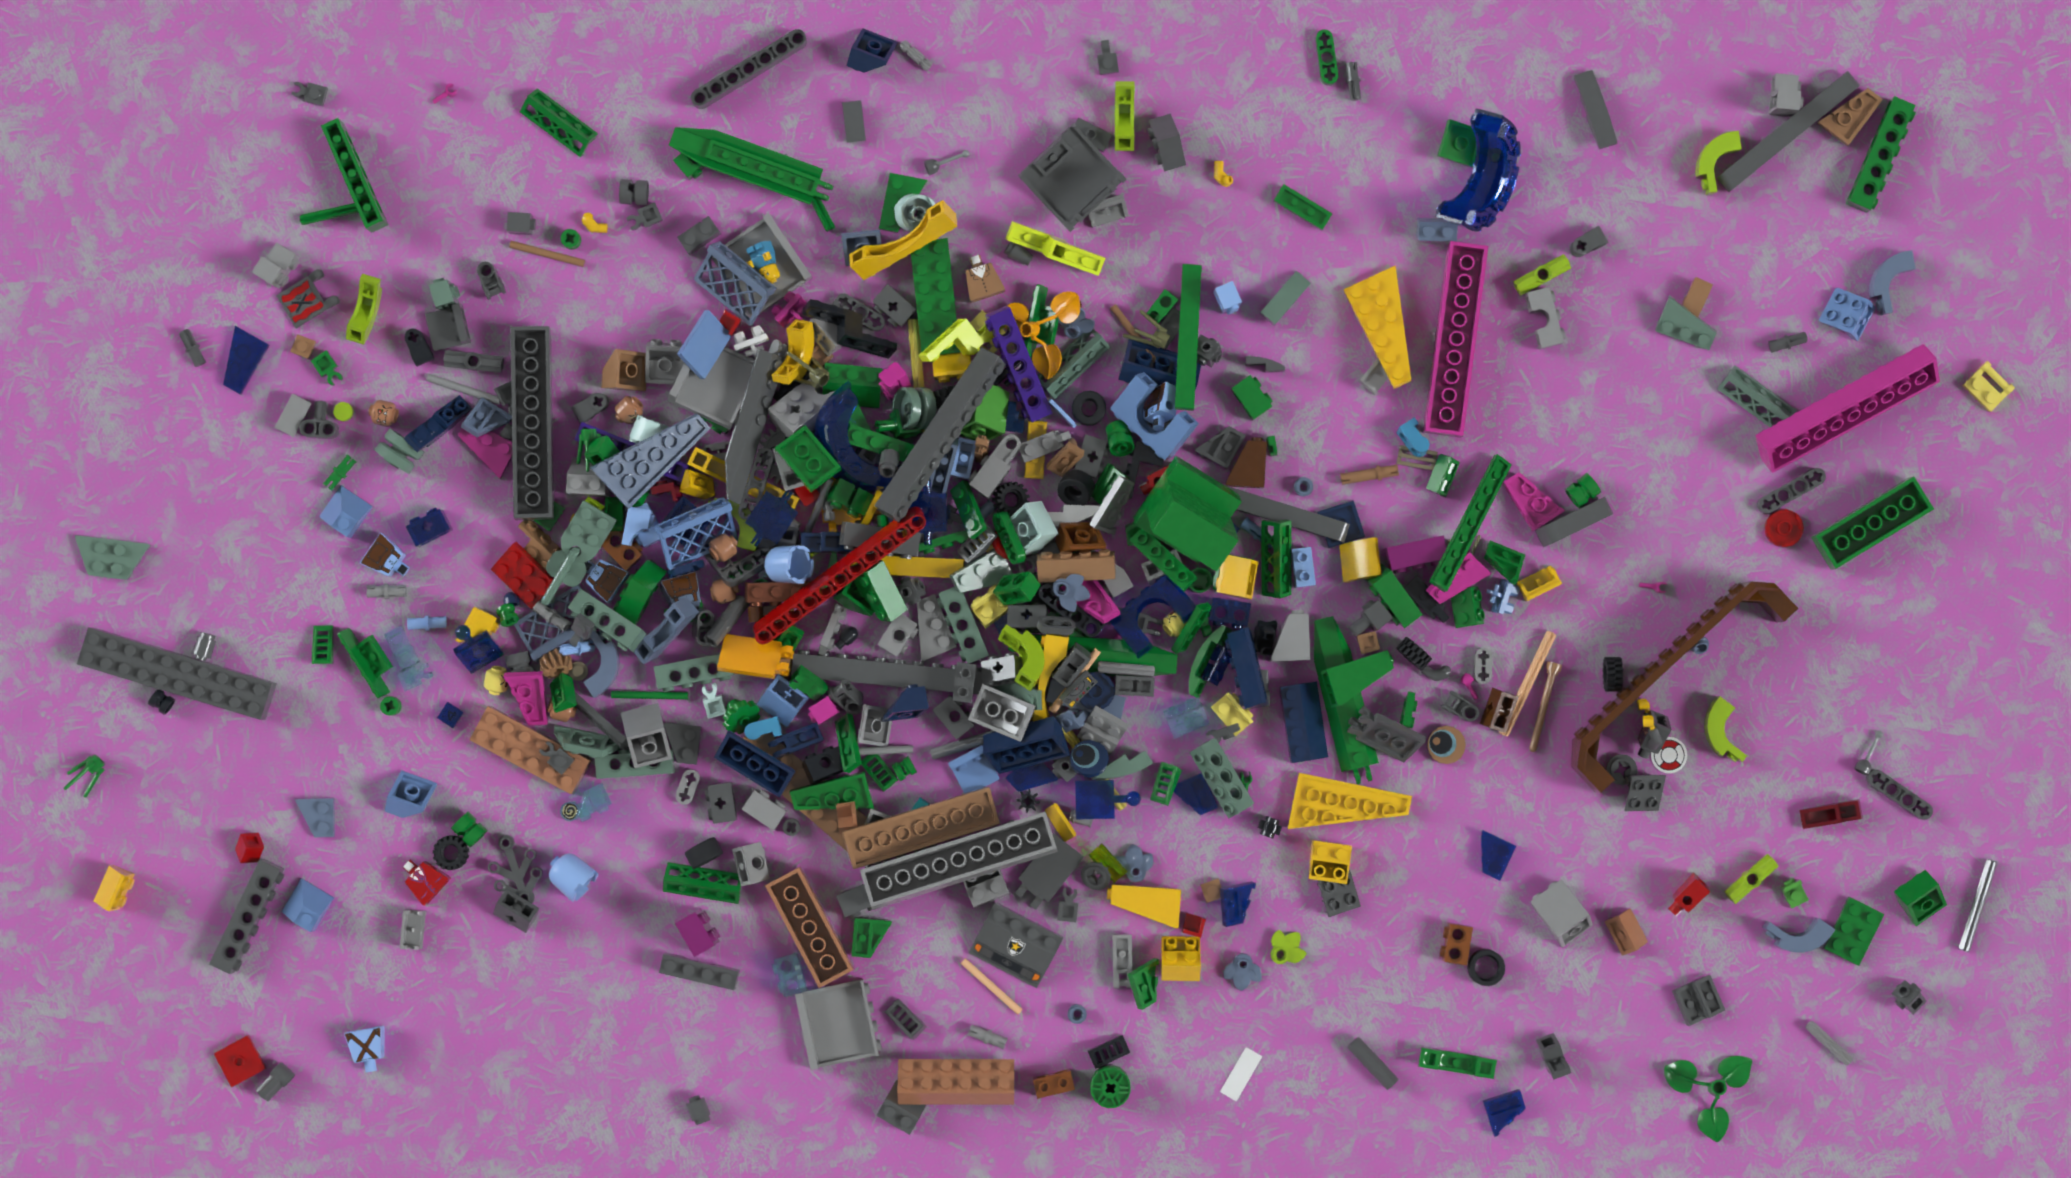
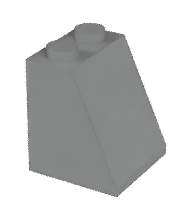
(584, 483)
(1293, 639)
(646, 735)
(1561, 912)

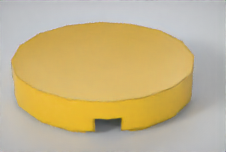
(871, 509)

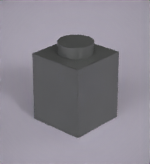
(520, 223)

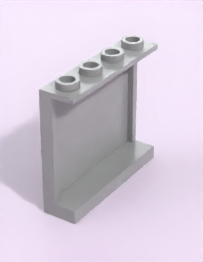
(791, 268)
(720, 393)
(838, 1023)

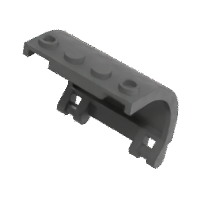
(1071, 177)

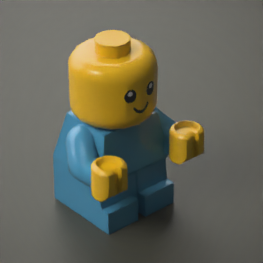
(763, 258)

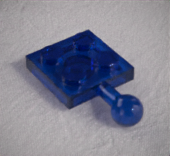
(476, 651)
(1096, 799)

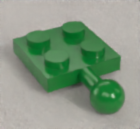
(1458, 143)

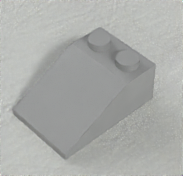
(1001, 712)

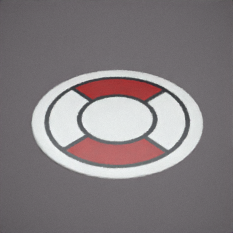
(1671, 756)

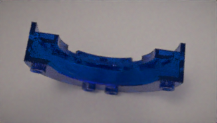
(1492, 174)
(832, 433)

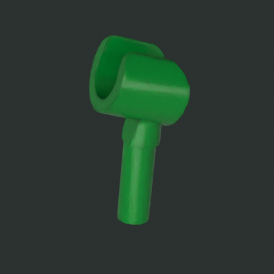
(1246, 781)

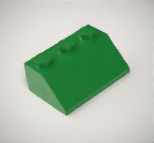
(863, 382)

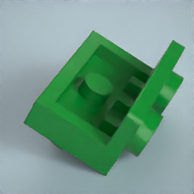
(1468, 608)

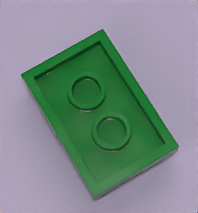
(808, 458)
(1854, 931)

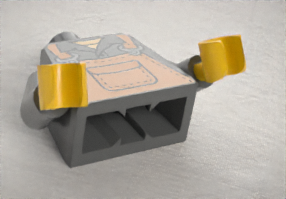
(1654, 730)

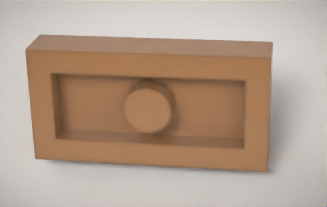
(1065, 458)

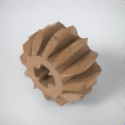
(555, 663)

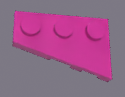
(491, 449)
(1531, 502)
(1468, 574)
(1099, 603)
(530, 694)

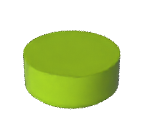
(343, 411)

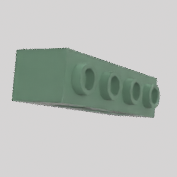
(633, 634)
(979, 650)
(664, 672)
(605, 770)
(1221, 778)

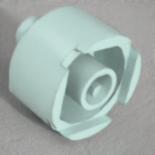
(906, 208)
(645, 428)

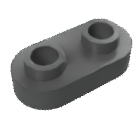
(1055, 625)

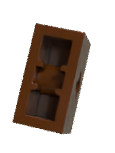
(1499, 710)

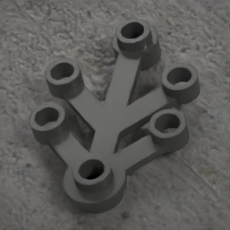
(516, 873)

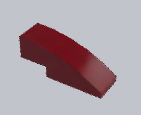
(1831, 814)

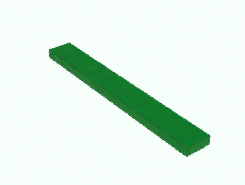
(1188, 337)
(1470, 523)

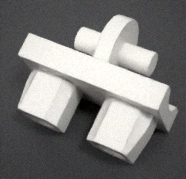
(742, 343)

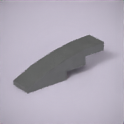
(1595, 109)

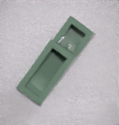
(1285, 298)
(1123, 766)

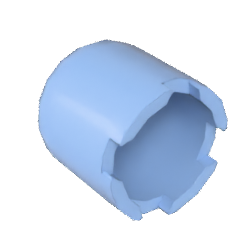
(789, 564)
(571, 875)

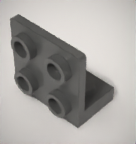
(448, 327)

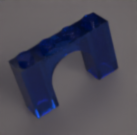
(1163, 592)

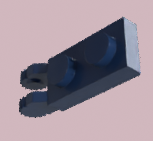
(797, 740)

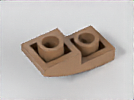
(1697, 295)

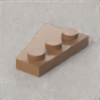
(1851, 117)

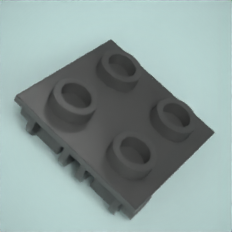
(1644, 792)
(1339, 896)

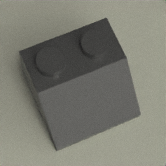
(900, 1116)

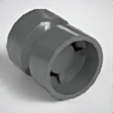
(633, 192)
(519, 662)

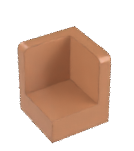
(846, 816)

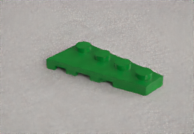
(833, 791)

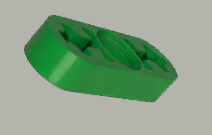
(1319, 44)
(1013, 546)

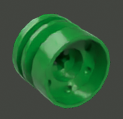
(1112, 1075)

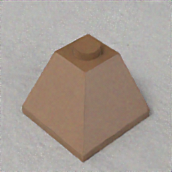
(625, 371)

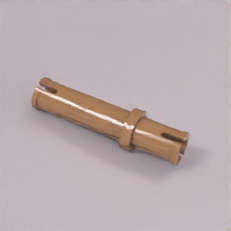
(1369, 474)

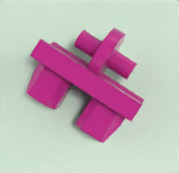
(791, 311)

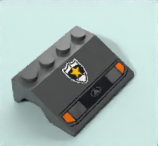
(1016, 944)

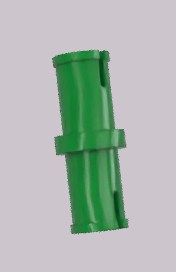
(339, 472)

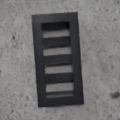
(1096, 1063)

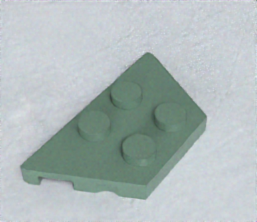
(110, 557)
(584, 742)

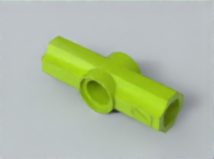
(1552, 269)
(1741, 887)

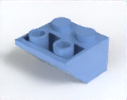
(782, 700)

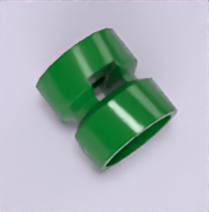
(1119, 438)
(1583, 490)
(1202, 582)
(469, 829)

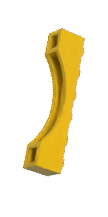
(874, 258)
(716, 468)
(1054, 652)

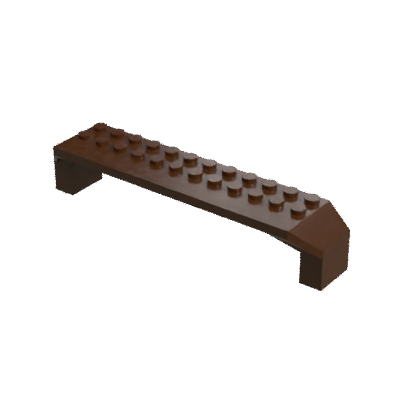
(1586, 739)

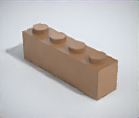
(1086, 563)

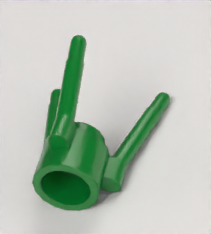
(586, 437)
(91, 764)

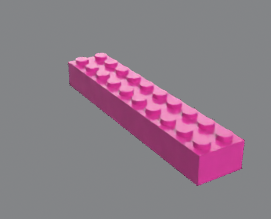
(1455, 339)
(1848, 408)

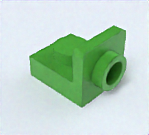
(1794, 892)

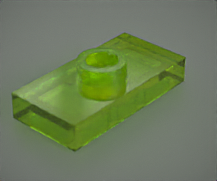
(1103, 855)

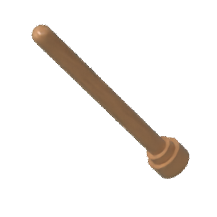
(1552, 670)

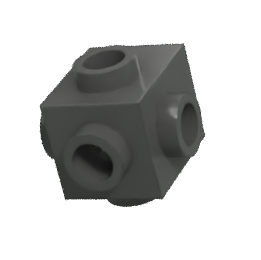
(1208, 351)
(911, 590)
(1060, 772)
(1908, 997)

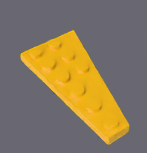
(1380, 314)
(1333, 802)

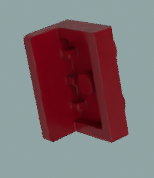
(664, 487)

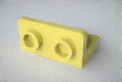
(988, 608)
(1231, 712)

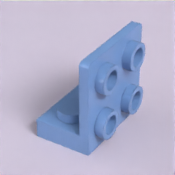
(1847, 313)
(973, 770)

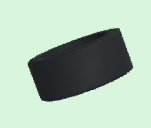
(1500, 970)

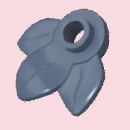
(1079, 326)
(1073, 593)
(1136, 860)
(1242, 974)

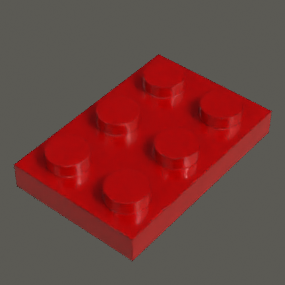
(522, 574)

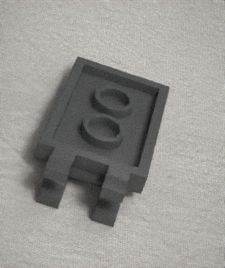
(1385, 735)
(1048, 873)

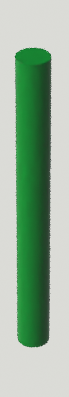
(649, 695)

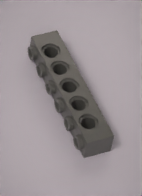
(229, 939)

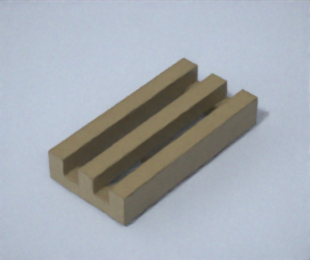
(1415, 465)

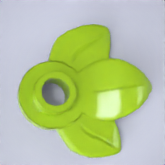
(1289, 945)

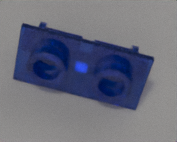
(1215, 672)

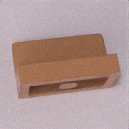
(1626, 932)

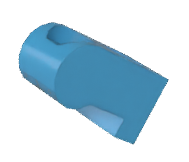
(1413, 439)
(756, 729)

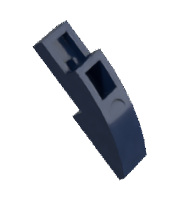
(438, 424)
(823, 543)

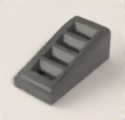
(967, 550)
(912, 1035)

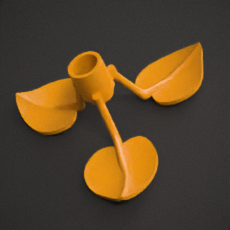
(1047, 358)

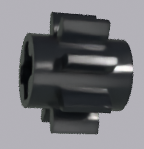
(1024, 796)
(1269, 827)

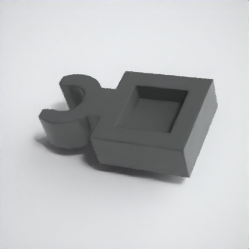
(312, 93)
(647, 215)
(505, 395)
(558, 759)
(1068, 909)

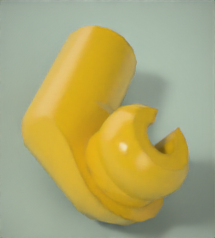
(1220, 176)
(592, 226)

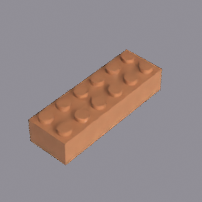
(521, 746)
(809, 927)
(955, 1082)

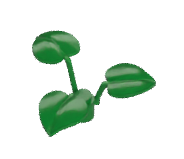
(1733, 1069)

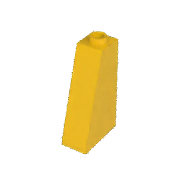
(1151, 902)

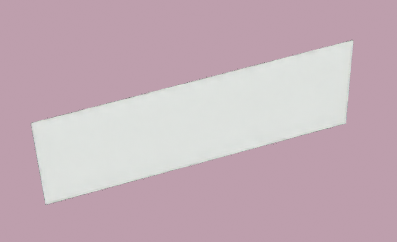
(1241, 1074)

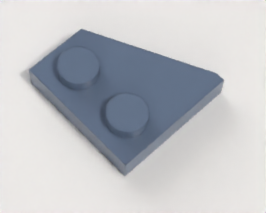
(485, 418)
(319, 815)

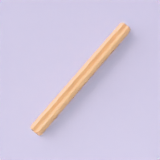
(1530, 677)

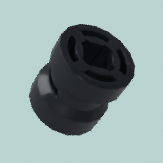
(161, 701)

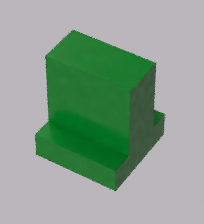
(1191, 514)

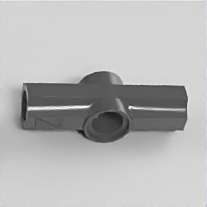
(461, 360)

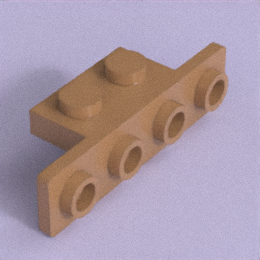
(541, 545)

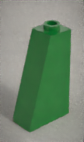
(1352, 677)

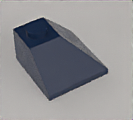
(870, 51)
(908, 705)

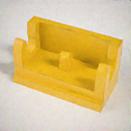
(1539, 583)

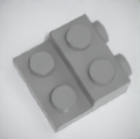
(662, 361)
(1103, 728)

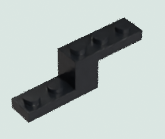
(849, 328)
(1142, 454)

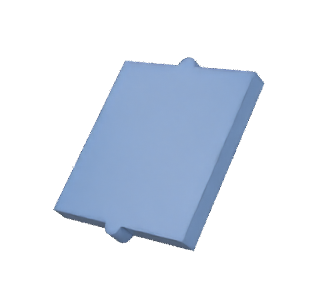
(1051, 402)

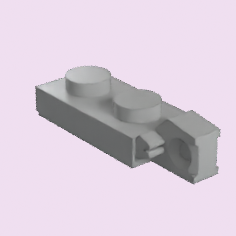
(1043, 445)
(833, 627)

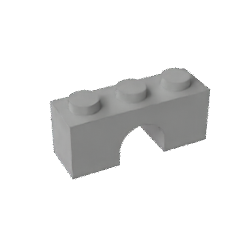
(1543, 301)

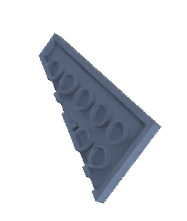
(643, 464)

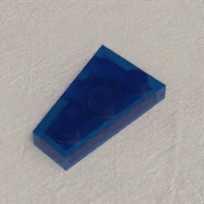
(243, 359)

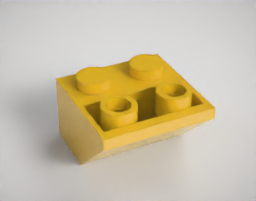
(950, 366)
(1237, 577)
(1329, 861)
(114, 887)
(1180, 958)

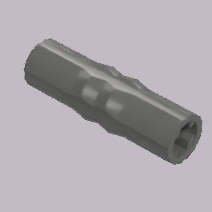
(726, 621)
(1372, 1063)

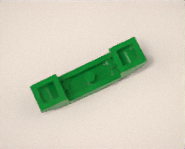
(1202, 658)
(1457, 1062)

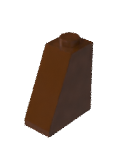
(1250, 466)

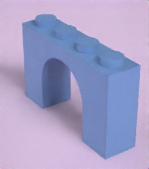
(1130, 410)

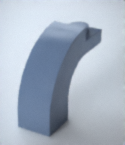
(1882, 278)
(609, 667)
(1811, 939)

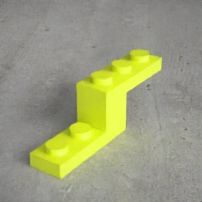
(1055, 248)
(962, 335)

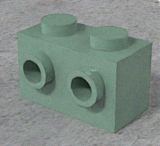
(444, 293)

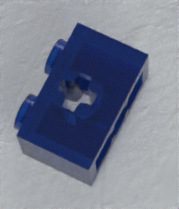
(439, 528)

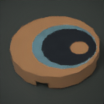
(1446, 744)

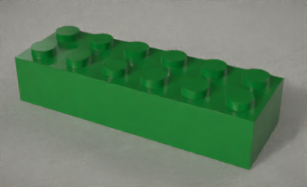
(934, 292)
(1872, 523)

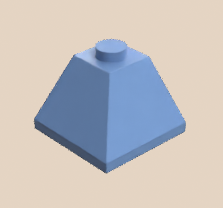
(345, 512)
(409, 795)
(307, 905)

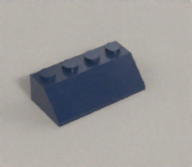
(1138, 360)
(1247, 669)
(1303, 722)
(1040, 744)
(754, 764)

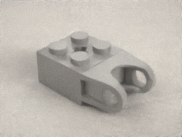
(797, 409)
(994, 468)

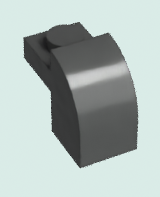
(1553, 1056)

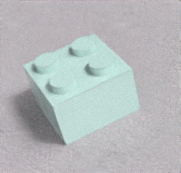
(1033, 526)

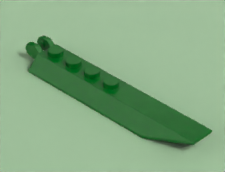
(751, 163)
(1331, 651)
(1118, 652)

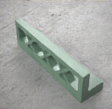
(1075, 364)
(1757, 392)

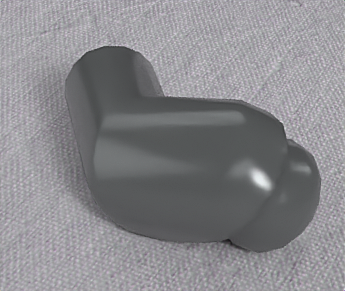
(1437, 675)

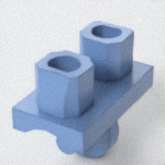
(1500, 597)

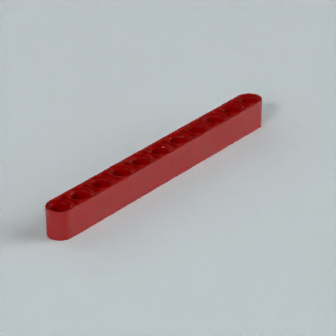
(834, 583)

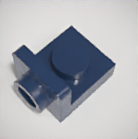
(1014, 422)

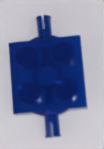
(934, 509)
(771, 517)

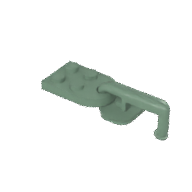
(587, 532)

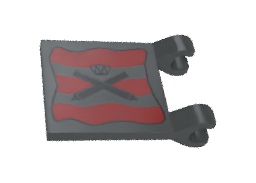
(304, 301)

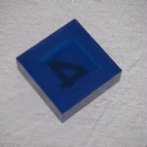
(450, 715)

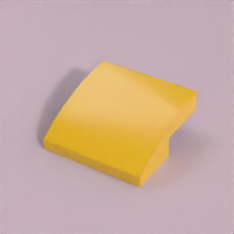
(1360, 559)

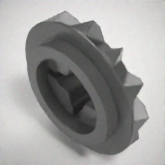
(1624, 760)
(1091, 880)

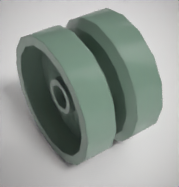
(915, 406)
(398, 452)

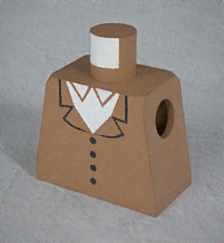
(982, 280)

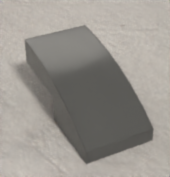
(854, 121)
(1269, 365)

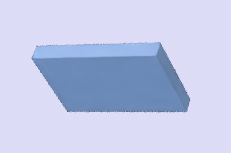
(704, 344)

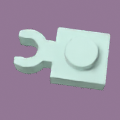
(713, 703)

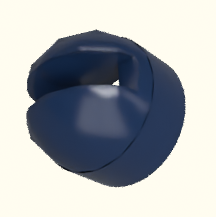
(512, 598)

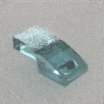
(401, 648)

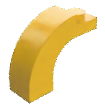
(800, 344)

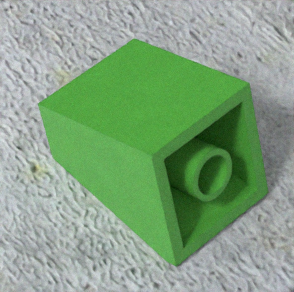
(989, 417)

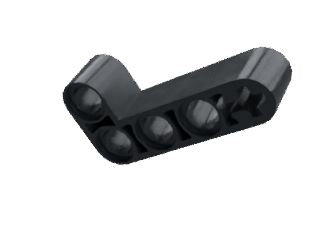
(1084, 618)

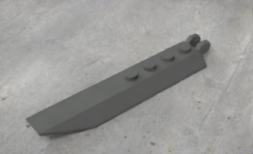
(752, 419)

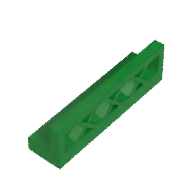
(559, 118)
(1279, 559)
(702, 887)

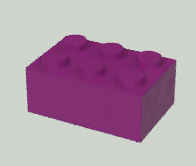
(1415, 554)
(698, 932)

